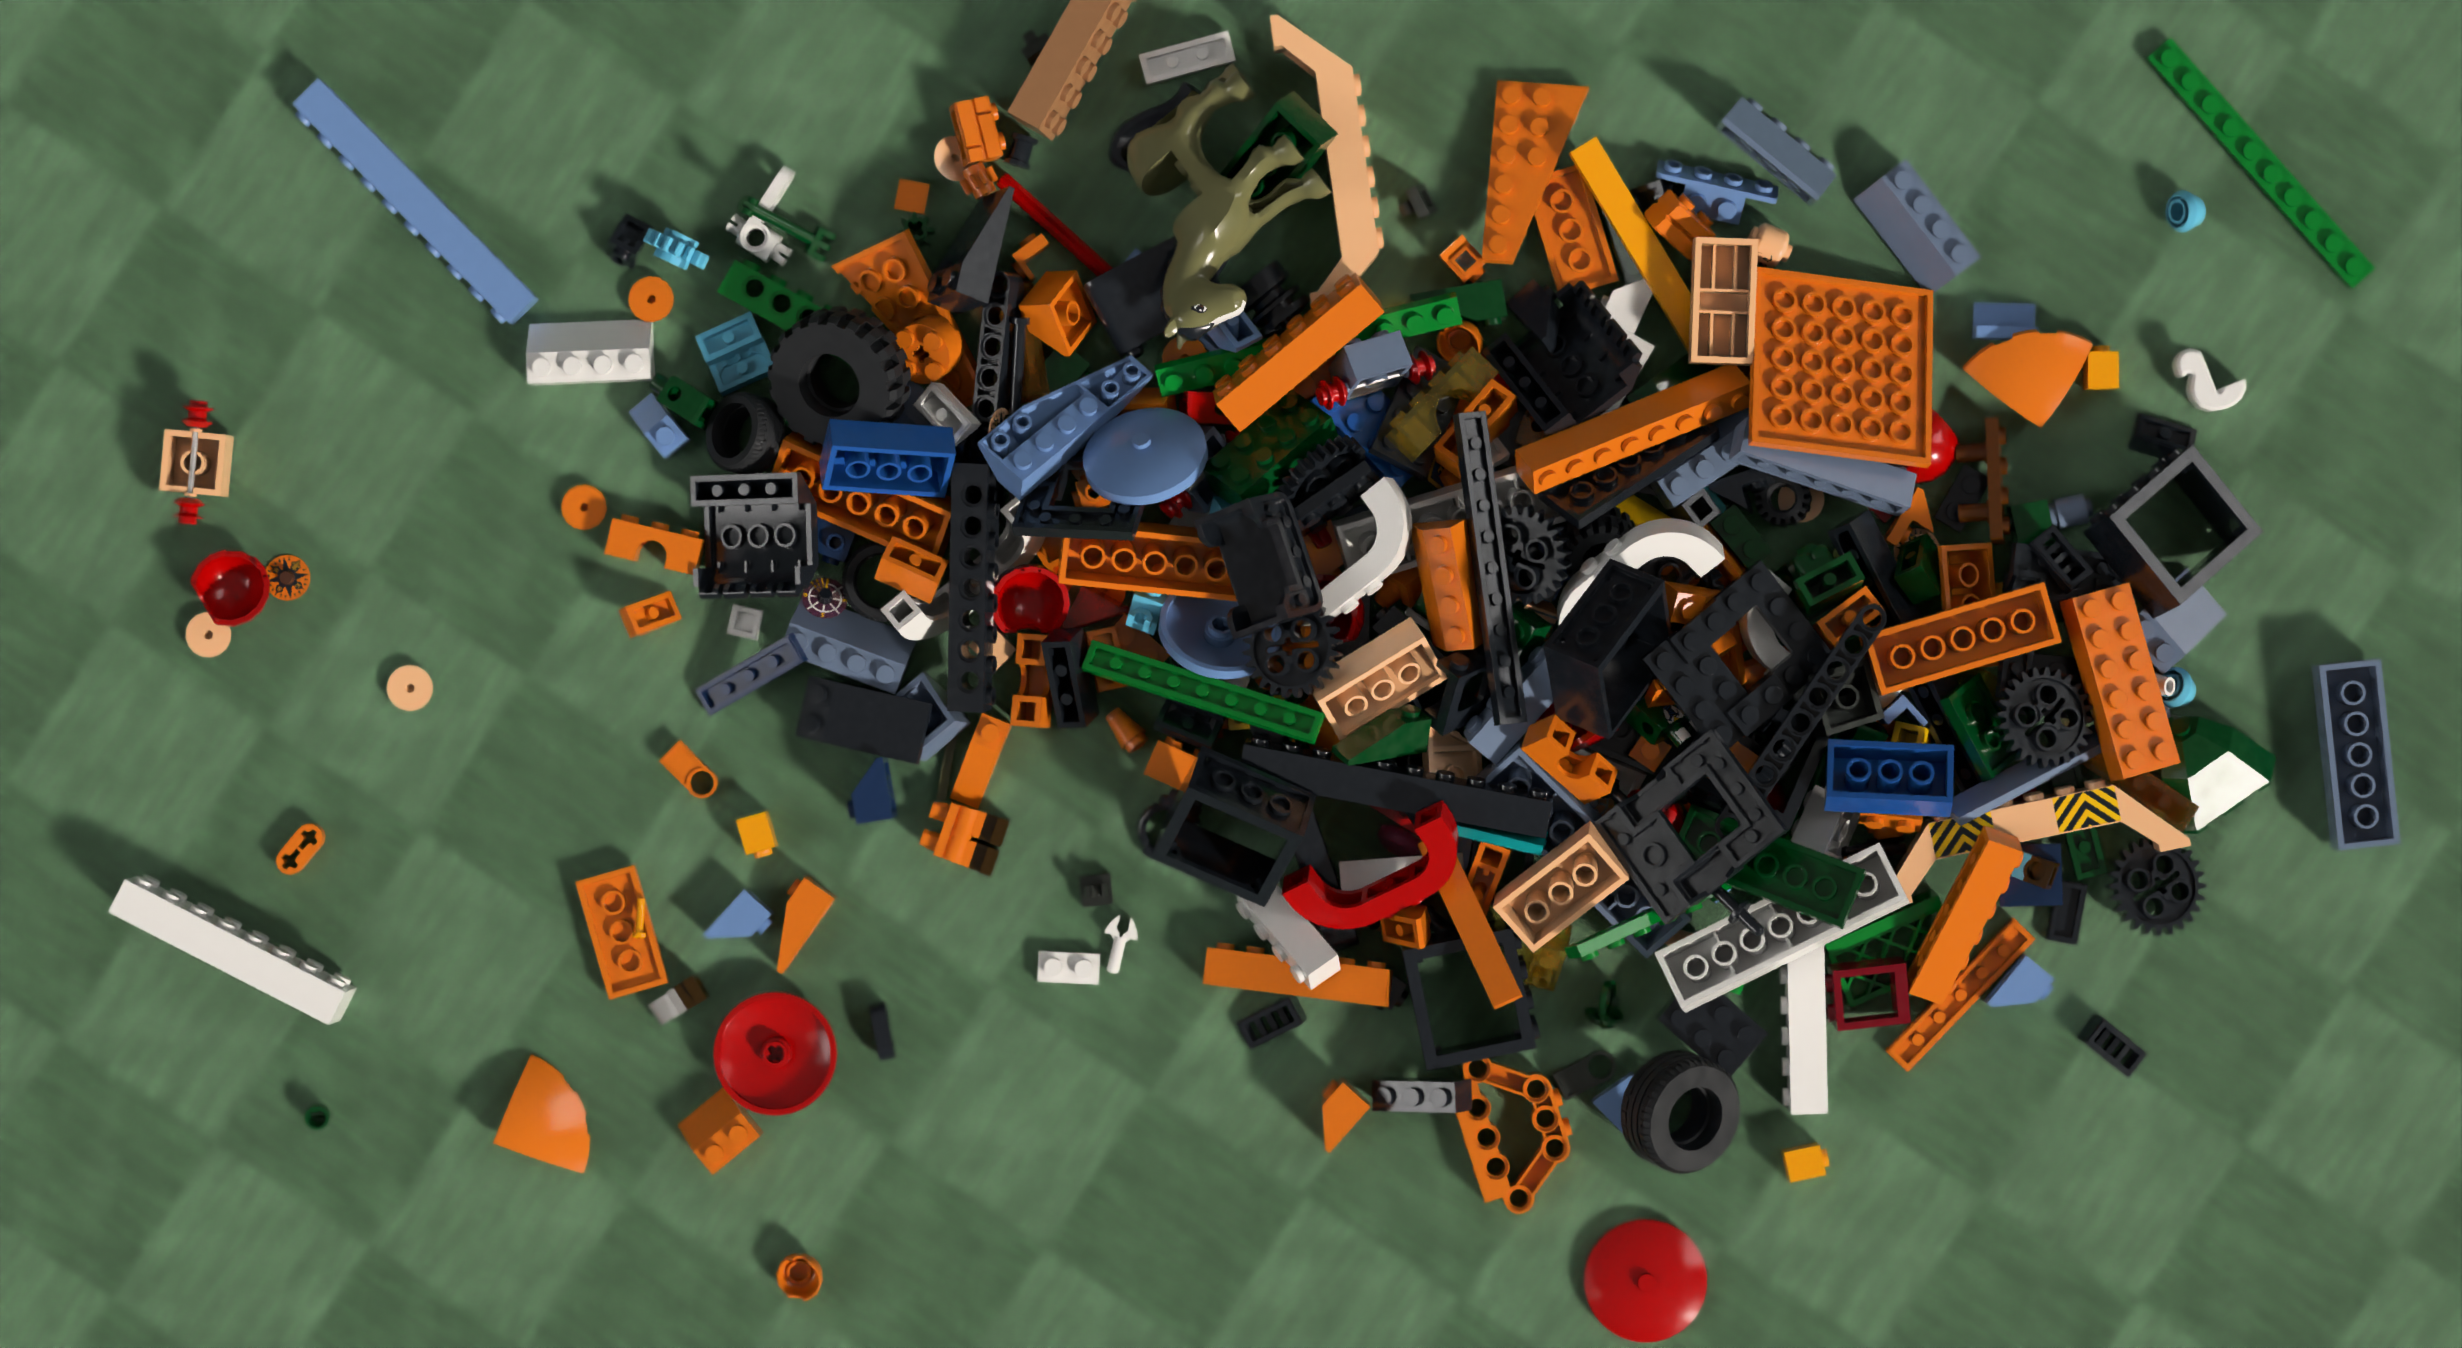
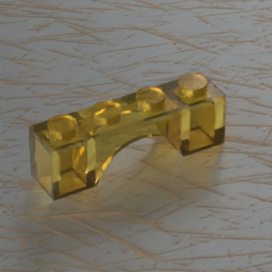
(1419, 427)

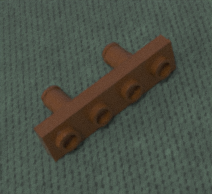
(1998, 495)

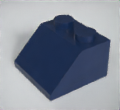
(874, 795)

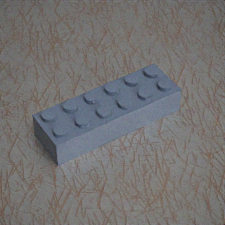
(2356, 754)

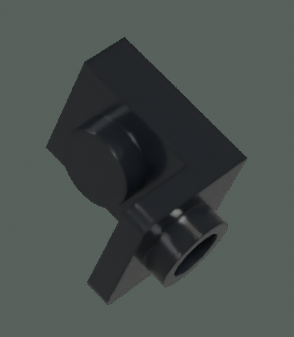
(1651, 192)
(627, 241)

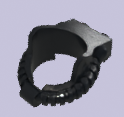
(1164, 804)

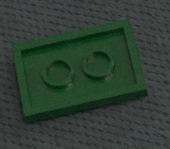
(1971, 714)

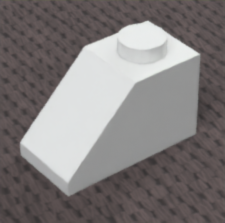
(1628, 304)

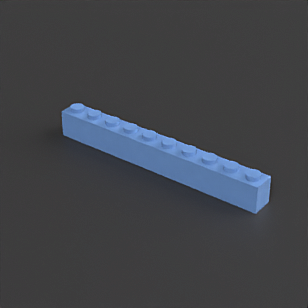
(414, 201)

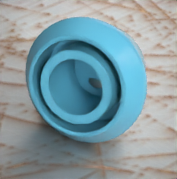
(2185, 211)
(2184, 688)

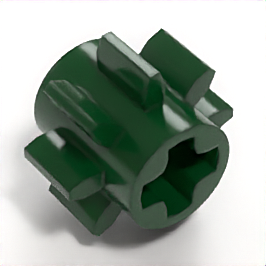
(916, 223)

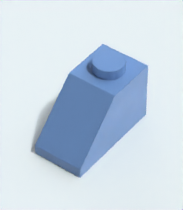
(1235, 333)
(659, 426)
(742, 918)
(2021, 984)

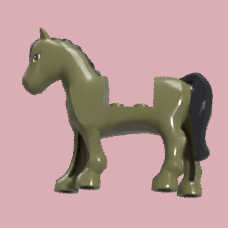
(1163, 151)

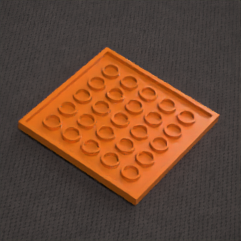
(1842, 368)

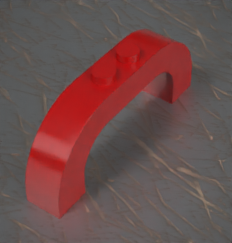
(1388, 895)

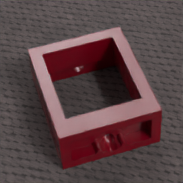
(1899, 993)

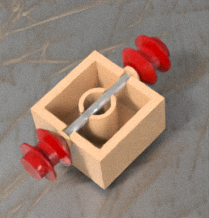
(195, 462)

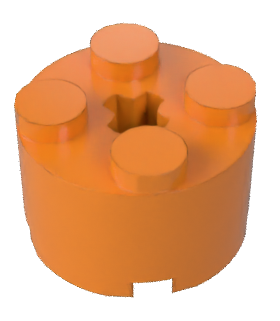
(931, 348)

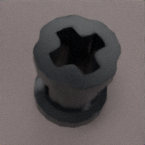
(1021, 151)

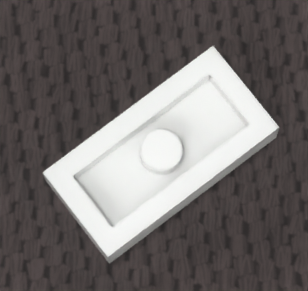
(1068, 967)

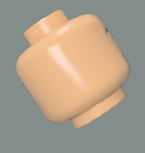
(1772, 244)

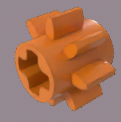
(979, 180)

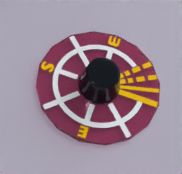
(824, 598)

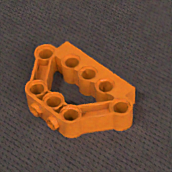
(1541, 1163)

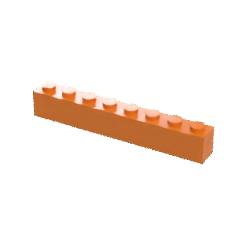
(1632, 428)

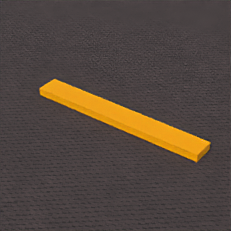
(1635, 234)

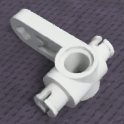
(772, 246)

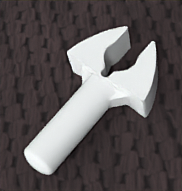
(1119, 943)

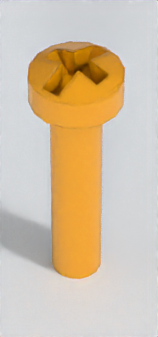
(639, 919)

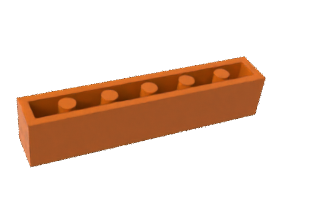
(1964, 914)
(1266, 973)

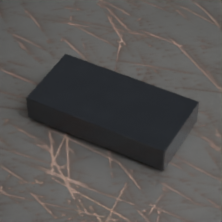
(2066, 919)

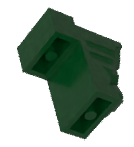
(1820, 580)

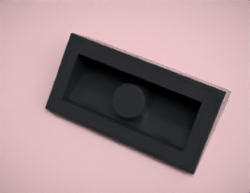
(2158, 436)

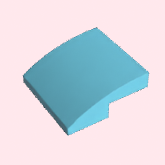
(735, 353)

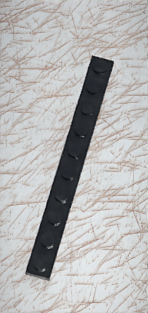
(1490, 568)

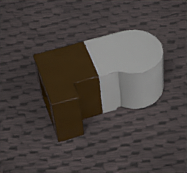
(679, 999)

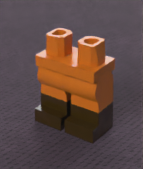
(958, 830)

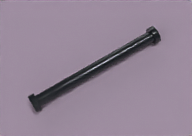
(1017, 365)

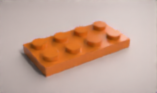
(1573, 232)
(610, 914)

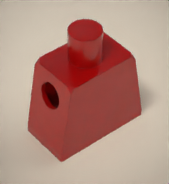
(1201, 408)

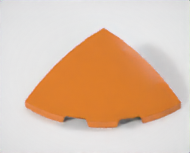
(2031, 370)
(546, 1119)

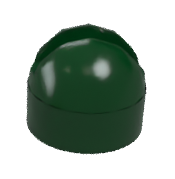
(317, 1121)

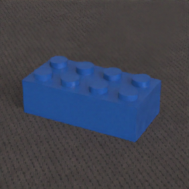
(1361, 420)
(887, 458)
(1889, 777)

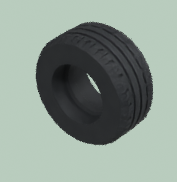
(1710, 1121)

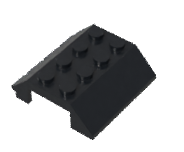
(1583, 375)
(756, 535)

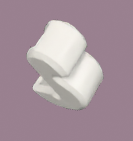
(2200, 386)

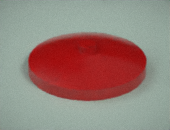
(775, 1053)
(1645, 1280)

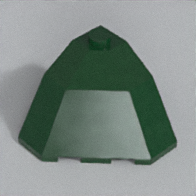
(2215, 767)

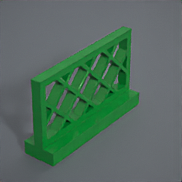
(1922, 906)

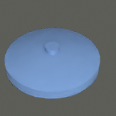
(1145, 456)
(1200, 639)

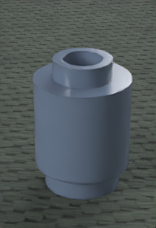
(2070, 511)

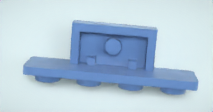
(1716, 193)

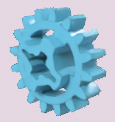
(676, 248)

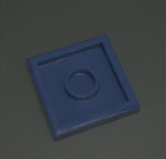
(2026, 894)

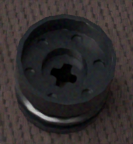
(1270, 300)

